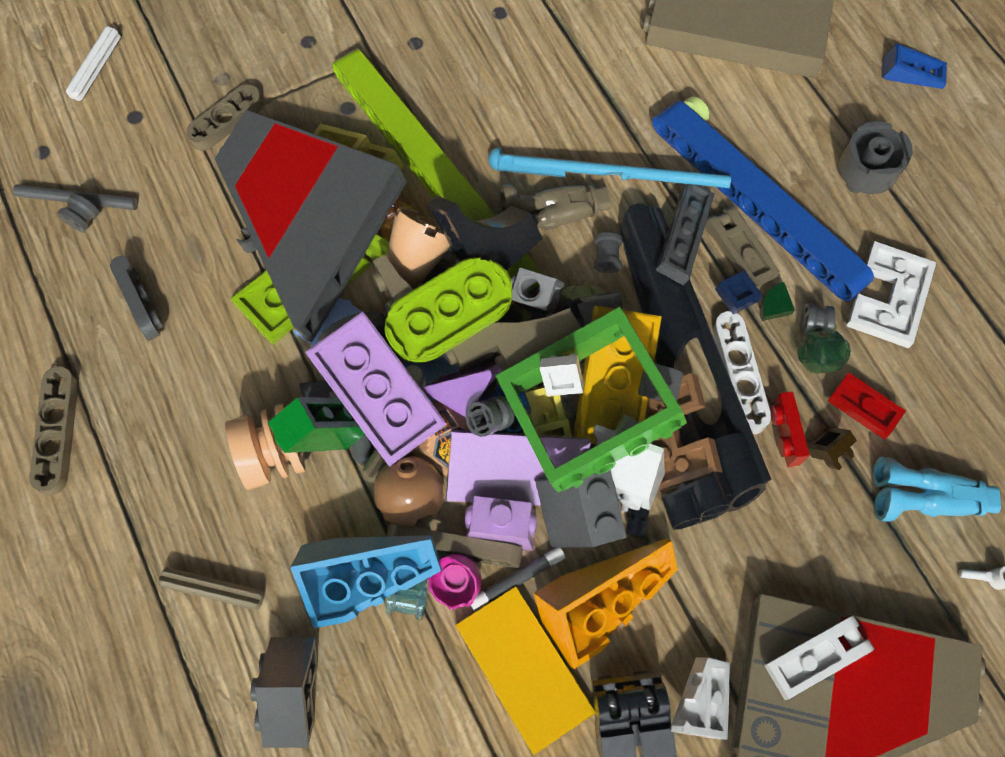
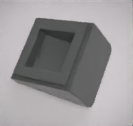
(672, 378)

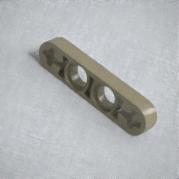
(48, 430)
(476, 549)

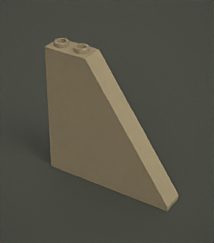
(756, 33)

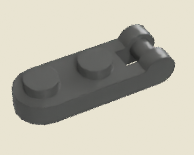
(136, 297)

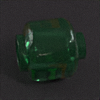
(823, 352)

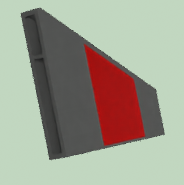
(306, 209)

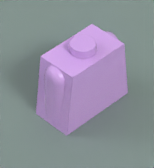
(502, 521)

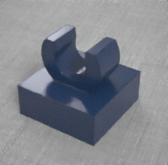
(738, 292)

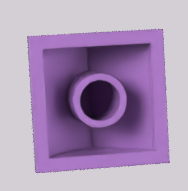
(462, 389)

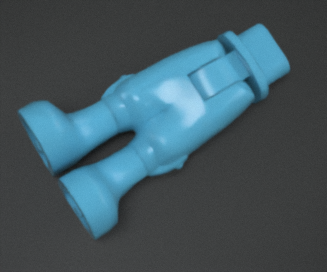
(942, 492)

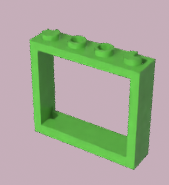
(629, 442)

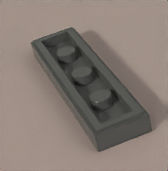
(685, 233)

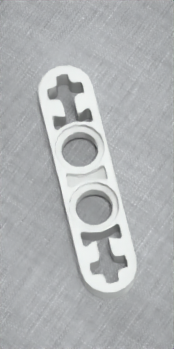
(744, 371)

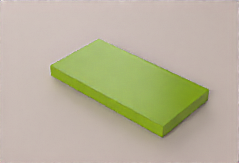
(264, 308)

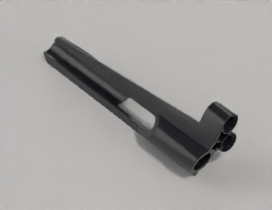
(682, 320)

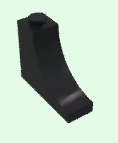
(498, 238)

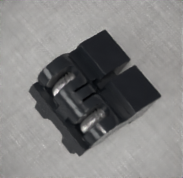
(633, 714)

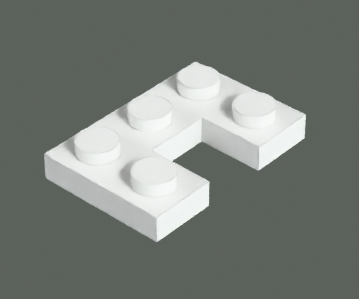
(902, 314)

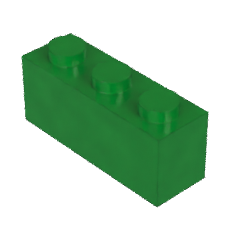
(315, 425)

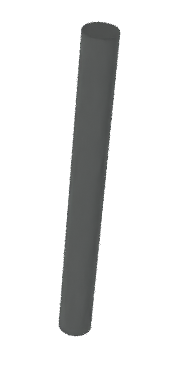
(63, 195)

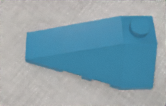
(352, 574)

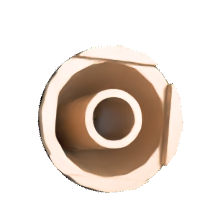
(415, 246)

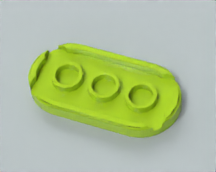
(448, 309)

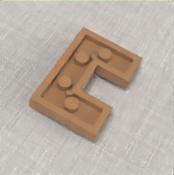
(690, 461)

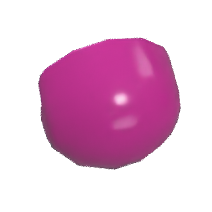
(456, 582)

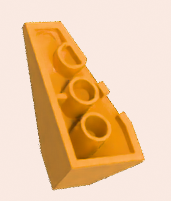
(593, 601)

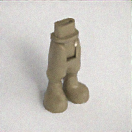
(558, 204)

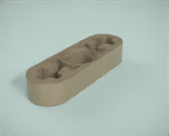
(223, 129)

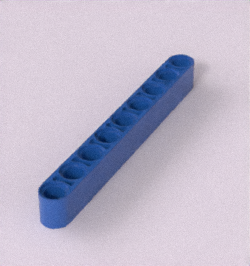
(764, 201)

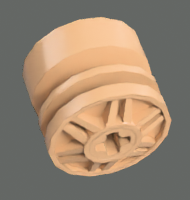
(256, 450)

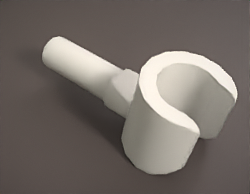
(994, 576)

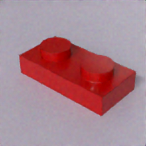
(866, 406)
(792, 439)

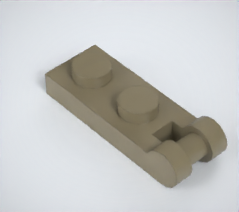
(741, 246)

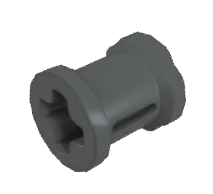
(608, 252)

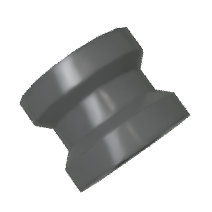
(78, 213)
(817, 319)

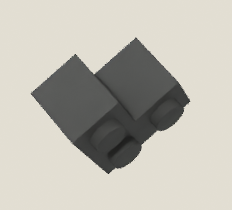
(285, 692)

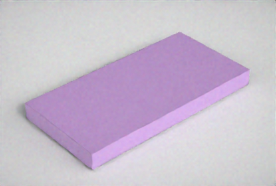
(376, 388)
(503, 464)

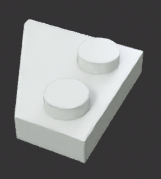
(705, 701)

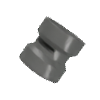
(489, 416)

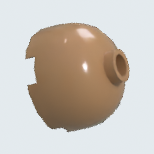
(408, 491)

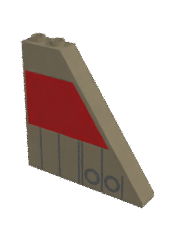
(878, 706)

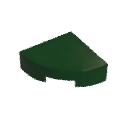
(776, 303)

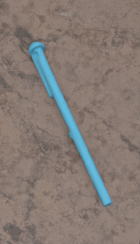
(558, 167)

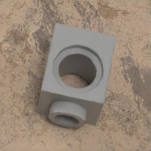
(549, 290)

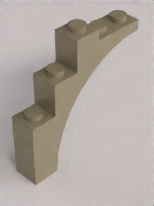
(507, 340)

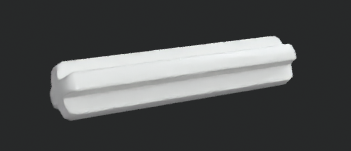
(93, 63)

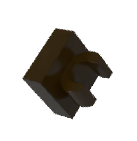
(831, 445)

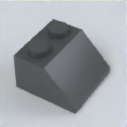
(582, 514)

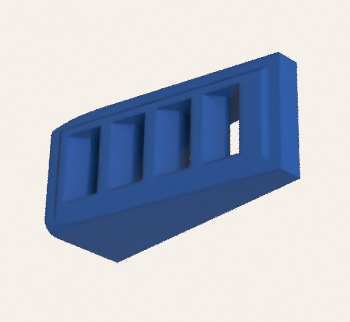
(903, 66)

